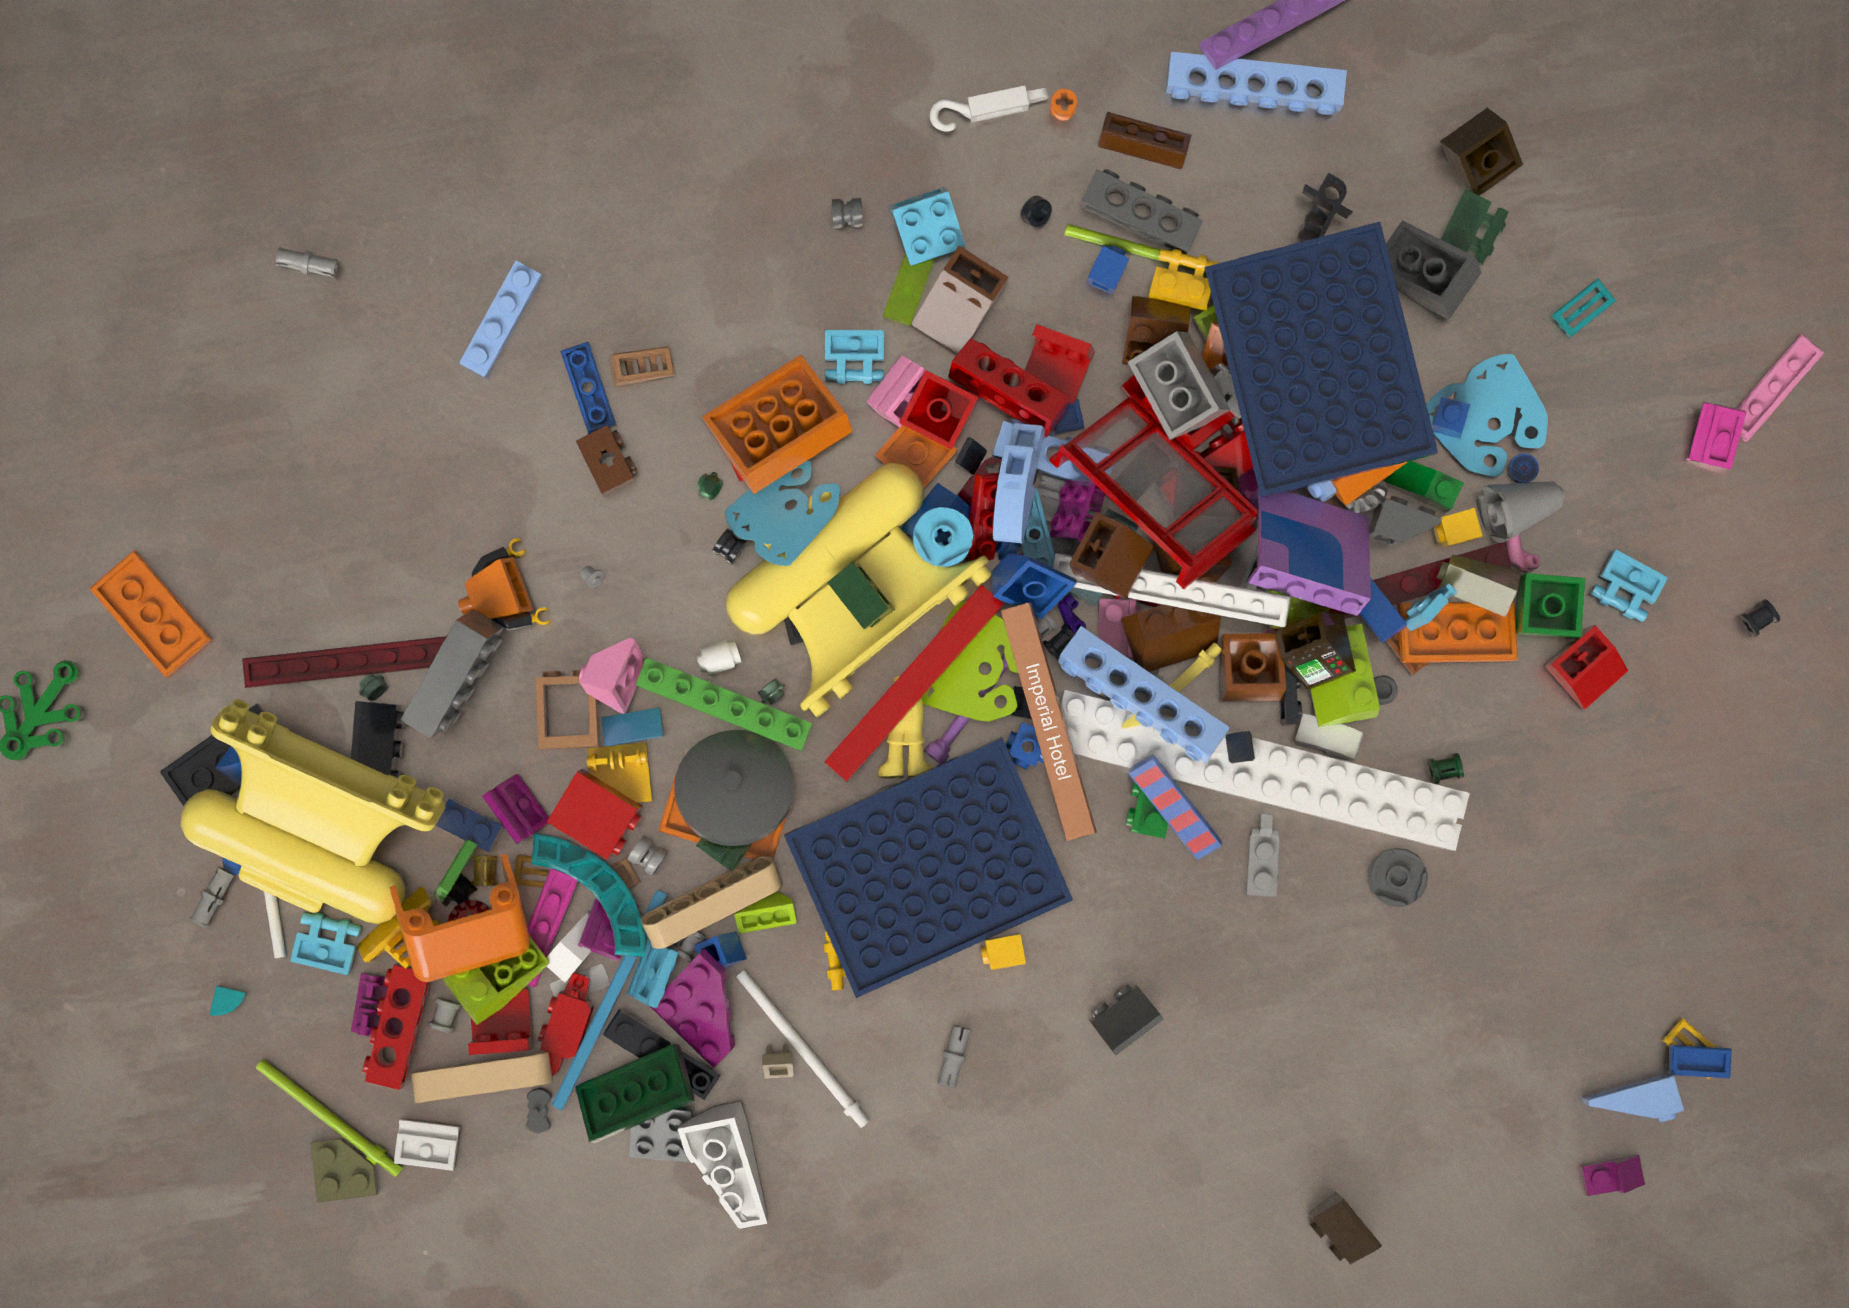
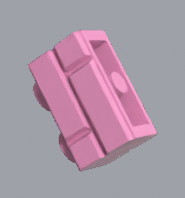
(896, 390)

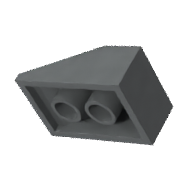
(1431, 269)
(1125, 1018)

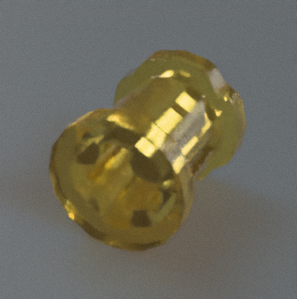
(484, 870)

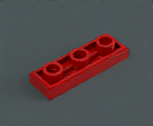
(982, 516)

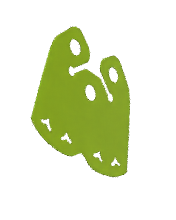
(960, 684)

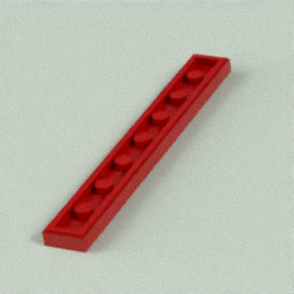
(913, 683)

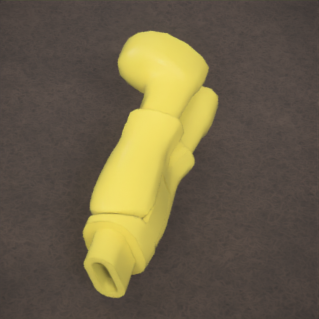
(909, 734)

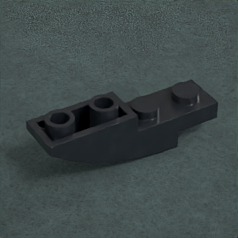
(643, 1040)

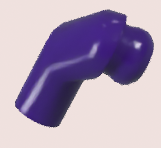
(1066, 609)

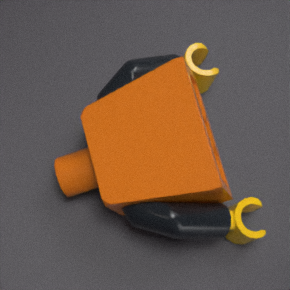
(499, 590)

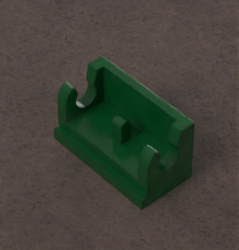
(861, 595)

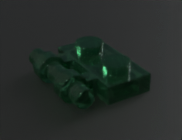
(1466, 221)

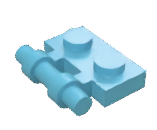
(854, 346)
(1633, 577)
(323, 952)

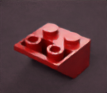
(1587, 666)

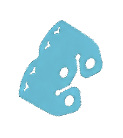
(1491, 398)
(774, 524)

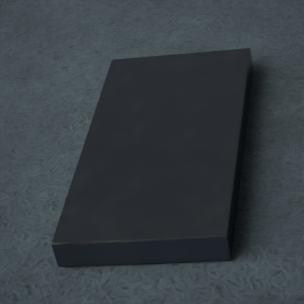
(197, 771)

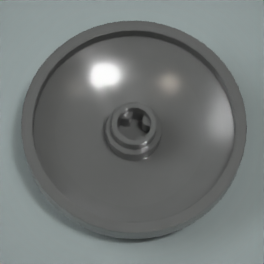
(734, 788)

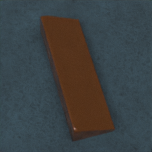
(1144, 140)

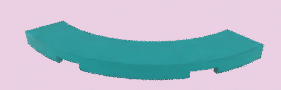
(602, 882)

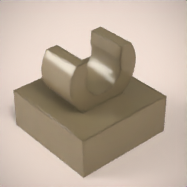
(778, 1064)

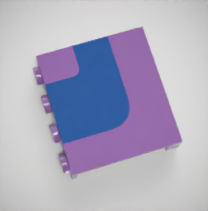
(1313, 551)

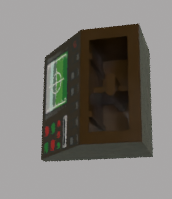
(1317, 649)

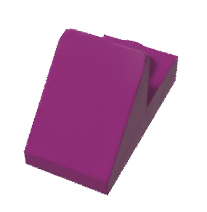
(1612, 1175)

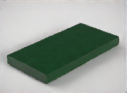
(634, 1093)

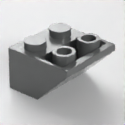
(1396, 522)

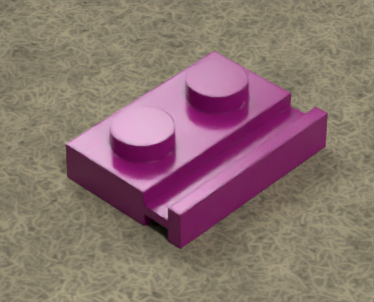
(516, 808)
(598, 933)

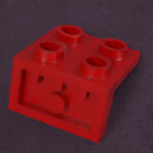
(1060, 360)
(505, 1030)

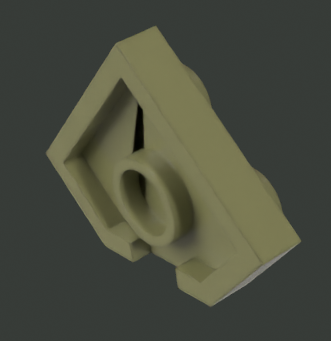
(341, 1171)

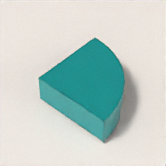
(226, 1000)

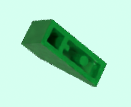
(1425, 485)

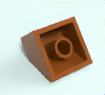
(1251, 668)

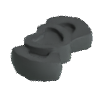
(538, 1110)

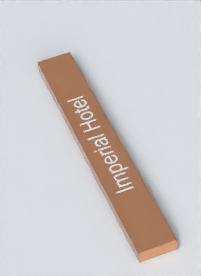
(1048, 721)

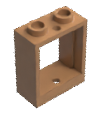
(562, 742)

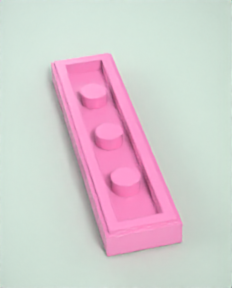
(1777, 384)

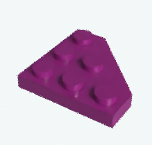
(699, 1009)

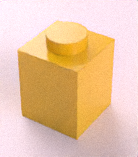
(1458, 528)
(1003, 951)

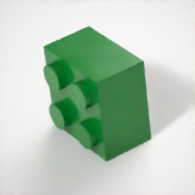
(1550, 606)

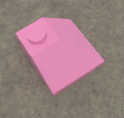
(613, 674)

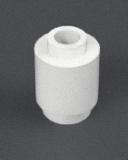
(718, 657)

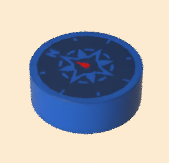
(1523, 468)

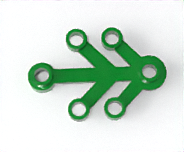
(36, 713)

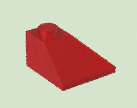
(939, 409)

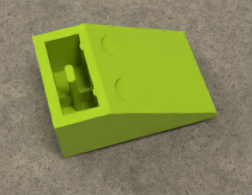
(494, 985)

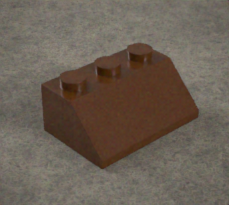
(1169, 635)

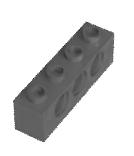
(1124, 214)

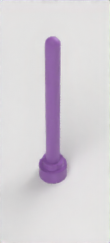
(940, 748)

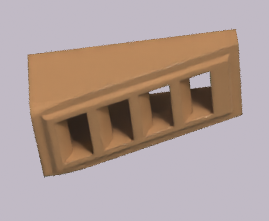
(642, 376)

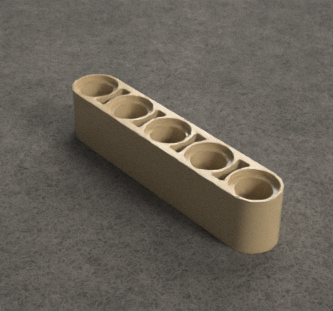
(711, 902)
(482, 1077)

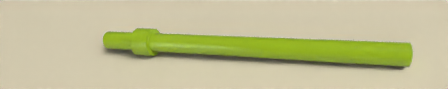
(1107, 240)
(375, 1154)

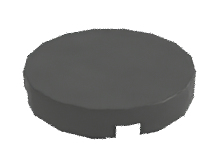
(1397, 877)

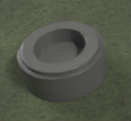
(1386, 689)

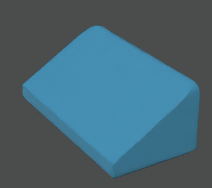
(632, 727)

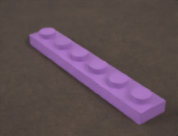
(1261, 28)

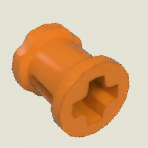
(1071, 101)

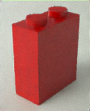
(595, 814)

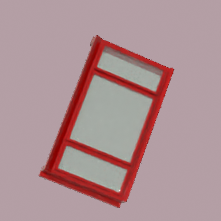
(1162, 487)

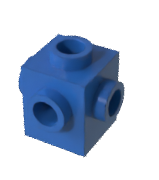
(1025, 733)

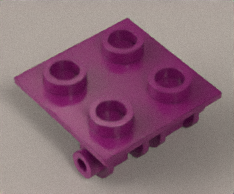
(1073, 508)
(369, 992)

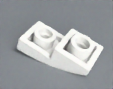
(1334, 739)

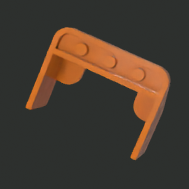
(468, 941)

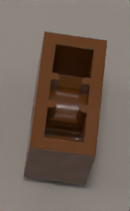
(593, 449)

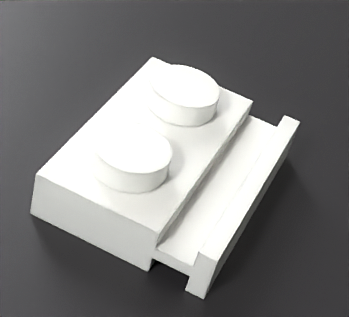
(426, 1144)

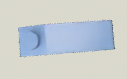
(1648, 1098)

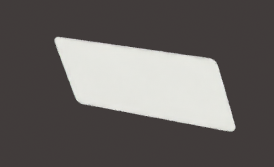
(598, 980)

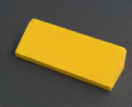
(377, 939)

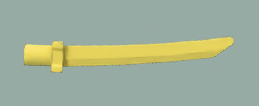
(1204, 660)

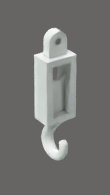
(988, 105)

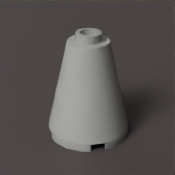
(1518, 506)

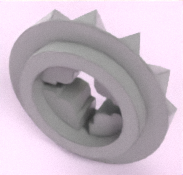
(1369, 499)

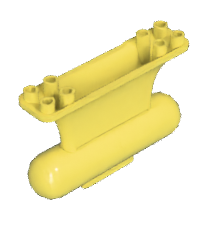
(857, 535)
(307, 818)

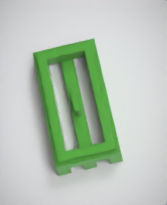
(454, 870)

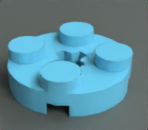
(926, 531)

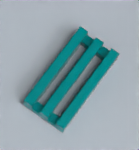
(1564, 323)

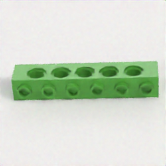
(724, 704)

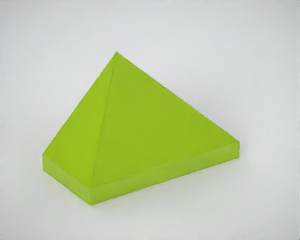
(766, 913)

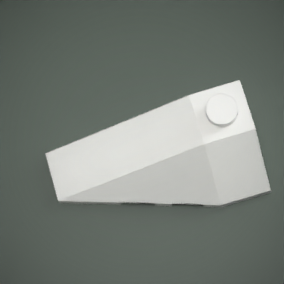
(725, 1155)

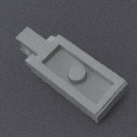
(1263, 858)

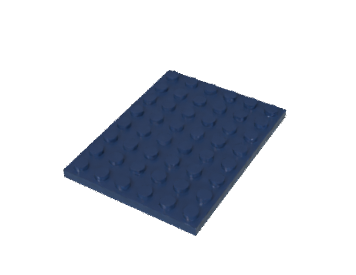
(1321, 360)
(928, 867)

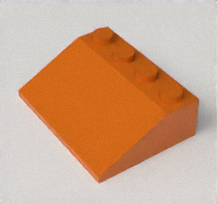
(778, 423)

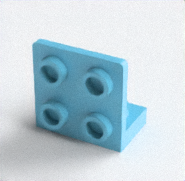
(927, 225)

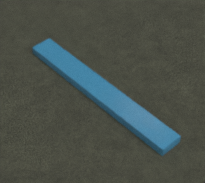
(601, 1017)

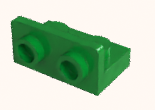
(1145, 817)

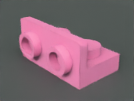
(1110, 624)

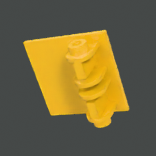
(623, 769)

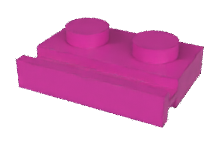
(1717, 435)

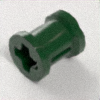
(1446, 768)

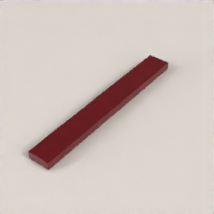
(340, 662)

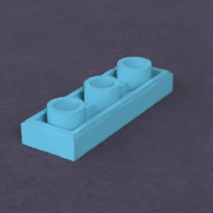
(1041, 548)

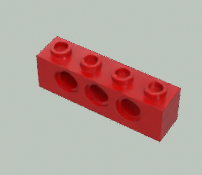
(994, 387)
(375, 1067)

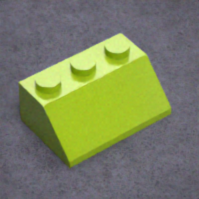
(1350, 696)

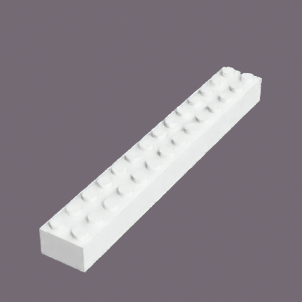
(1276, 776)

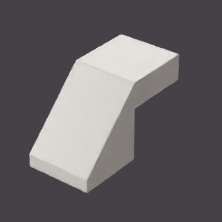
(567, 954)

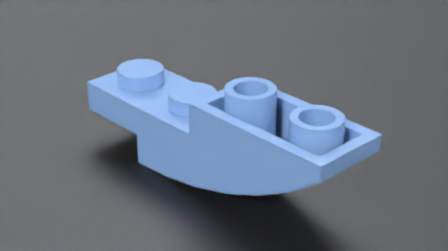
(1015, 483)

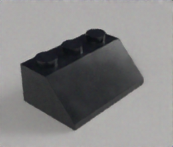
(377, 736)

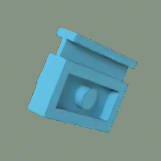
(1425, 610)
(652, 975)

